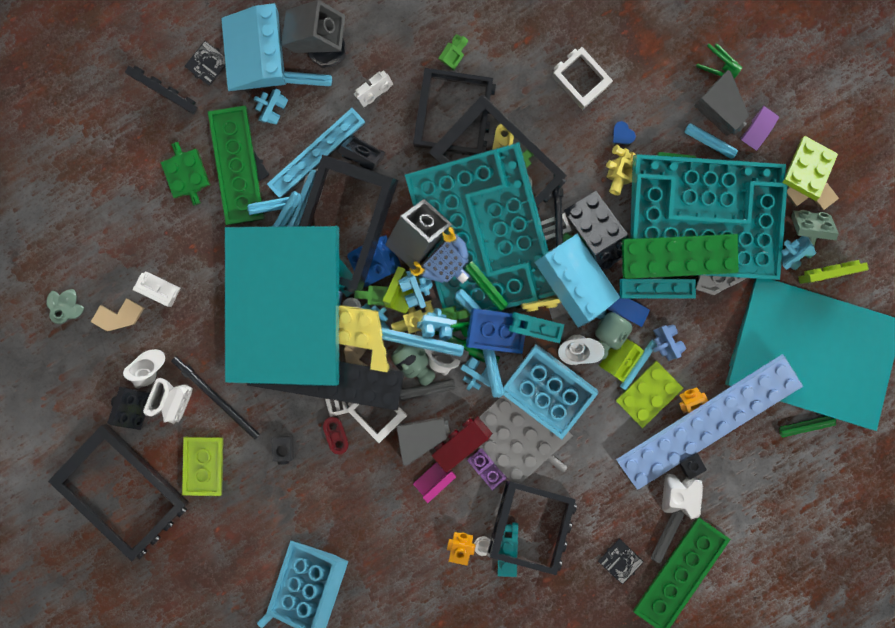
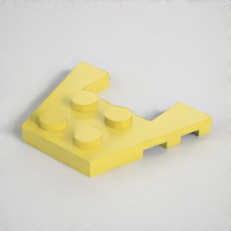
(363, 329)

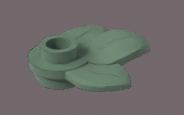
(63, 303)

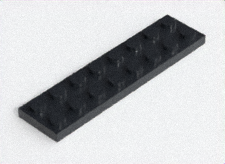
(356, 385)

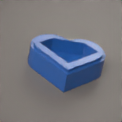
(623, 134)

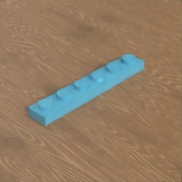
(311, 156)

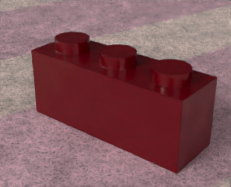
(461, 443)

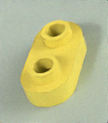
(499, 140)

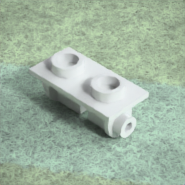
(367, 94)

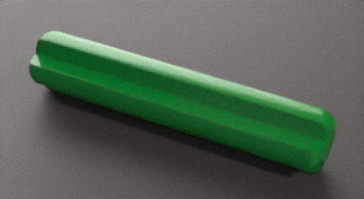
(486, 286)
(806, 426)

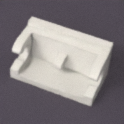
(156, 289)

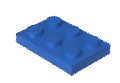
(491, 331)

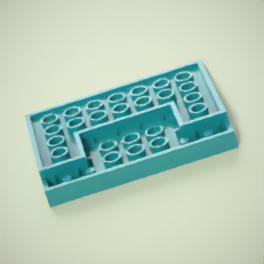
(713, 199)
(495, 216)
(282, 305)
(833, 347)

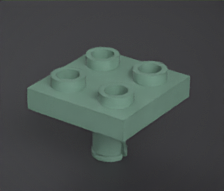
(814, 225)

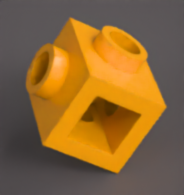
(691, 400)
(460, 548)

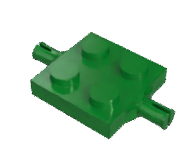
(185, 173)

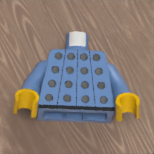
(445, 261)

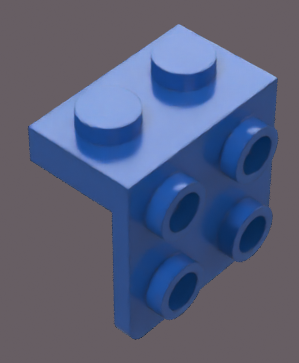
(383, 262)

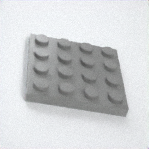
(517, 440)

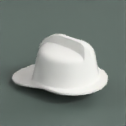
(580, 350)
(441, 362)
(144, 368)

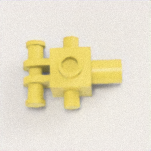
(620, 169)
(411, 319)

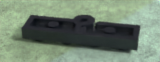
(155, 84)

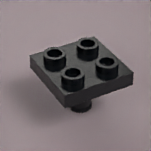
(128, 408)

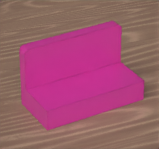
(433, 481)

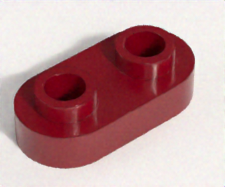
(335, 435)

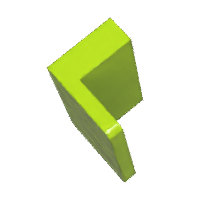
(394, 296)
(622, 360)

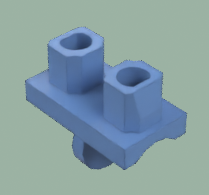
(666, 343)

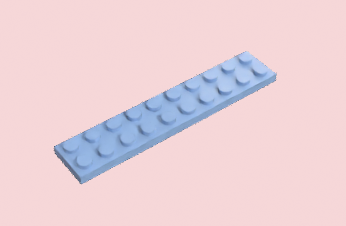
(710, 422)

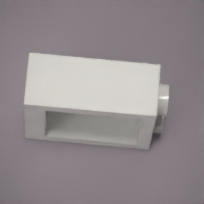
(581, 101)
(385, 431)

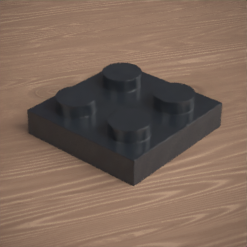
(361, 152)

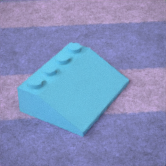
(253, 48)
(577, 280)
(549, 391)
(307, 587)

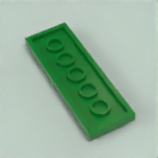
(235, 163)
(680, 256)
(681, 574)

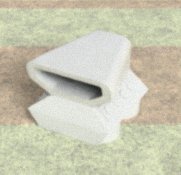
(168, 400)
(682, 496)

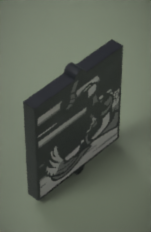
(206, 63)
(620, 561)

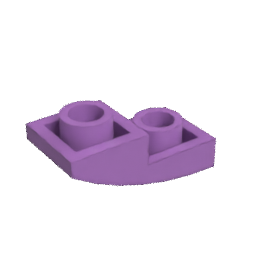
(760, 128)
(487, 469)

